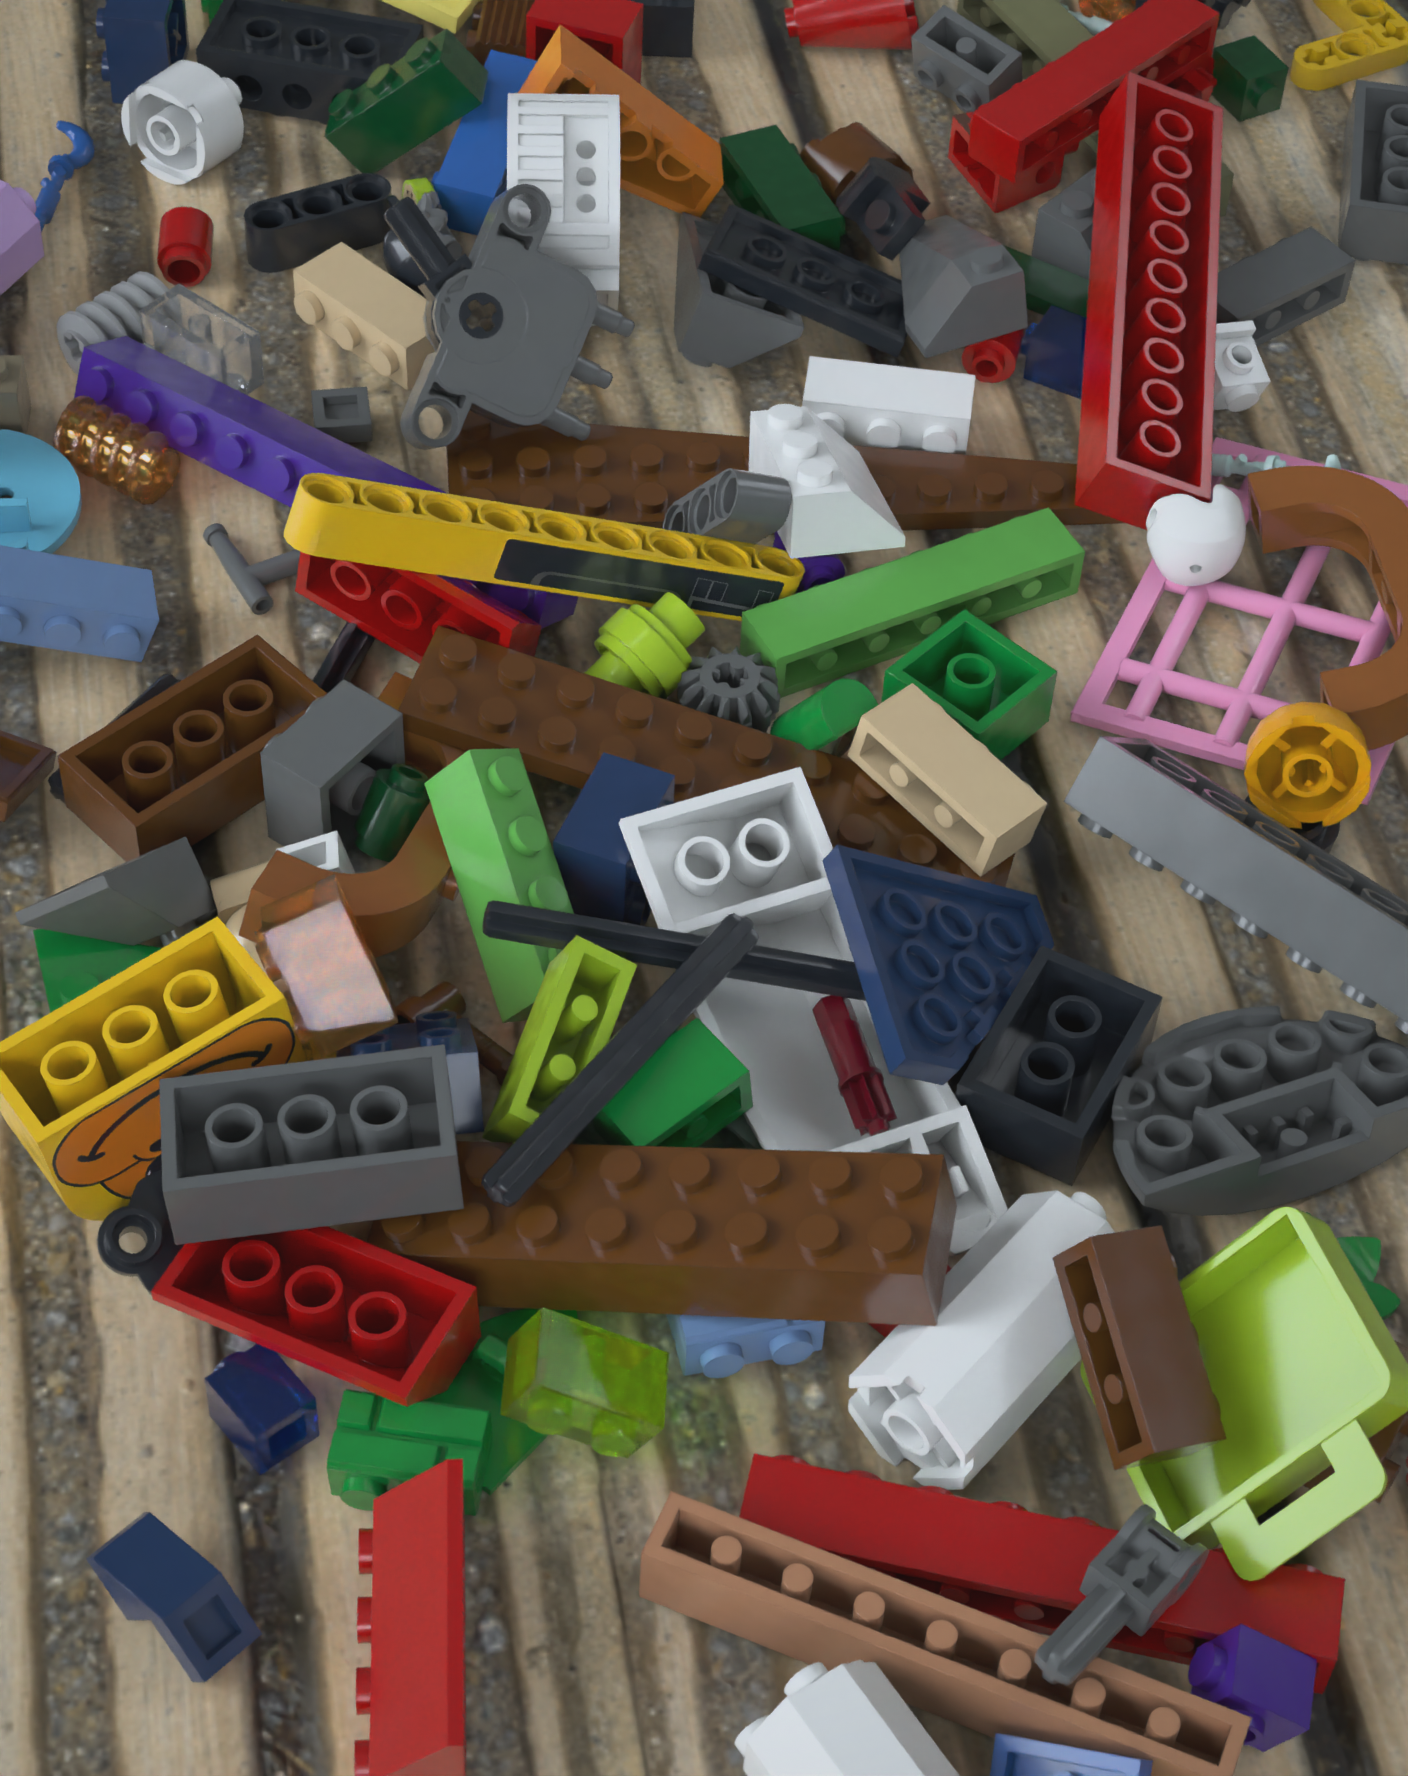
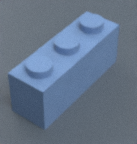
(76, 604)

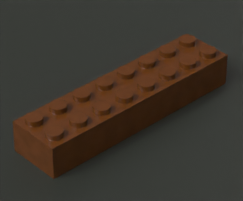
(699, 1233)

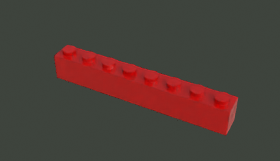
(1027, 1562)

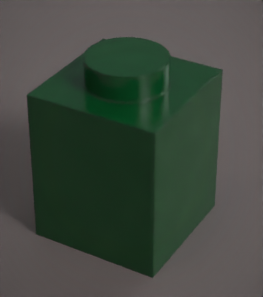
(1248, 78)

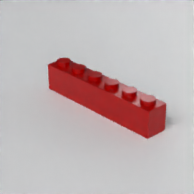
(1067, 96)

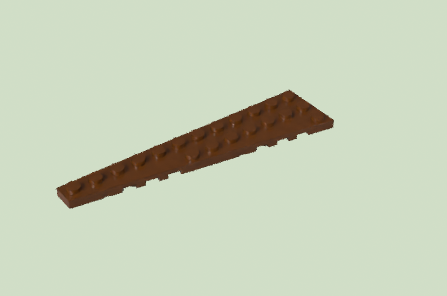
(642, 471)

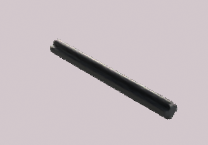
(669, 948)
(619, 1061)

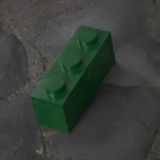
(406, 102)
(773, 182)

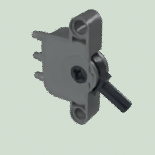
(531, 328)

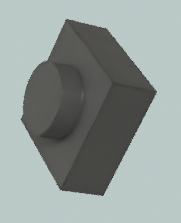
(343, 413)

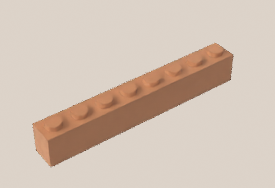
(924, 1644)

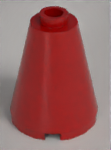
(853, 23)

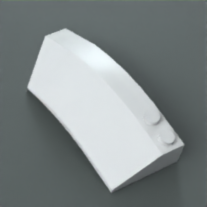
(761, 857)

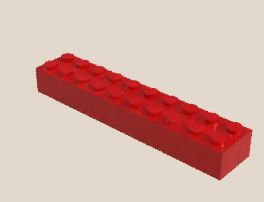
(1151, 303)

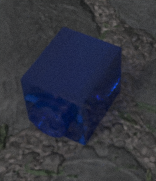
(1056, 351)
(261, 1406)

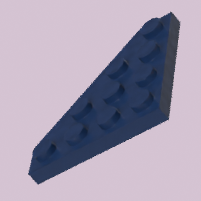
(932, 955)

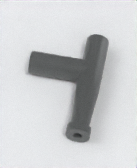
(250, 578)

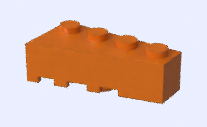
(660, 150)

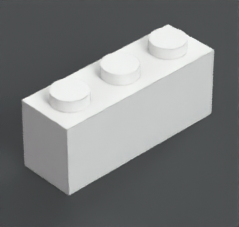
(891, 404)

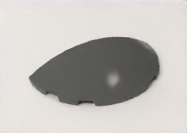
(1258, 1110)

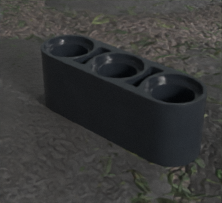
(307, 222)

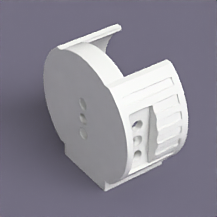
(573, 155)

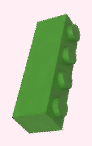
(499, 855)

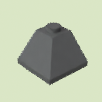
(131, 901)

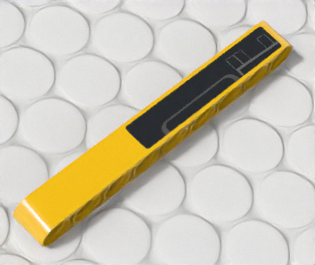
(533, 547)

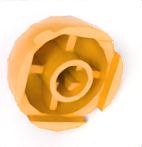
(1307, 765)

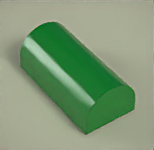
(825, 714)

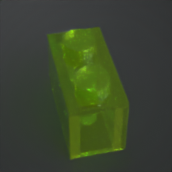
(585, 1384)

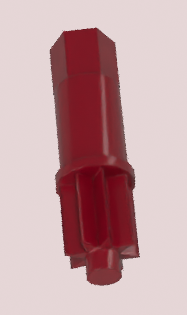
(858, 1077)

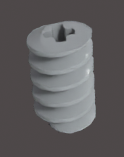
(108, 316)

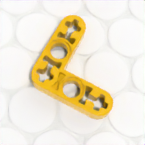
(1377, 39)

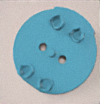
(42, 490)

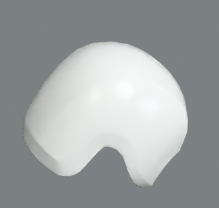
(1194, 538)

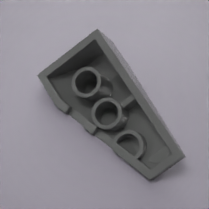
(959, 287)
(716, 318)

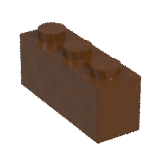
(1138, 1347)

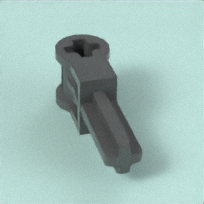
(1124, 1585)

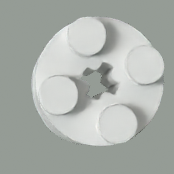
(184, 121)

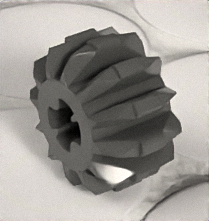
(731, 688)

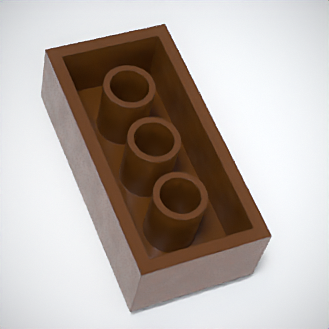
(186, 754)

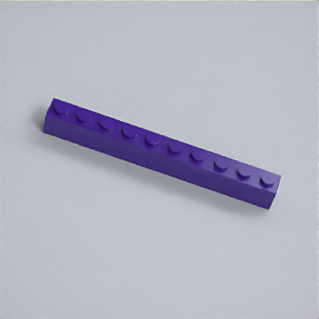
(251, 439)

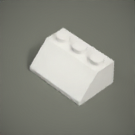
(832, 490)

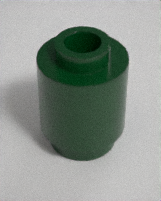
(391, 811)

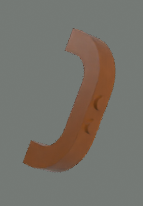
(1369, 522)
(390, 901)

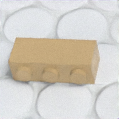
(364, 312)
(946, 779)

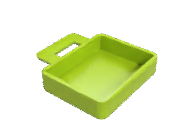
(1298, 1387)

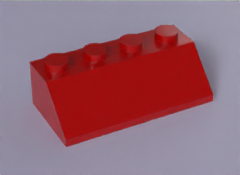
(409, 605)
(332, 1307)
(414, 1629)

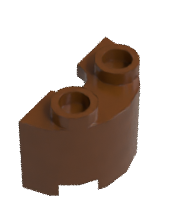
(843, 154)

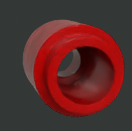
(185, 246)
(993, 358)

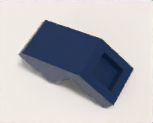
(184, 1595)

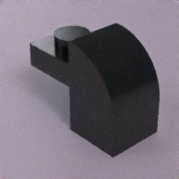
(884, 205)

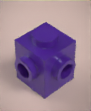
(1258, 1680)

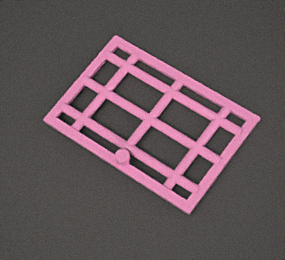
(1247, 699)

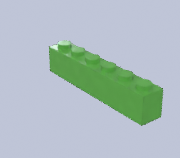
(904, 601)

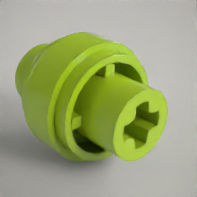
(647, 646)

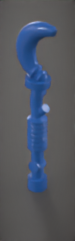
(62, 168)

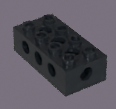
(299, 55)

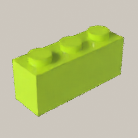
(562, 1034)

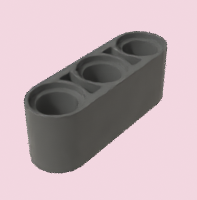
(733, 507)

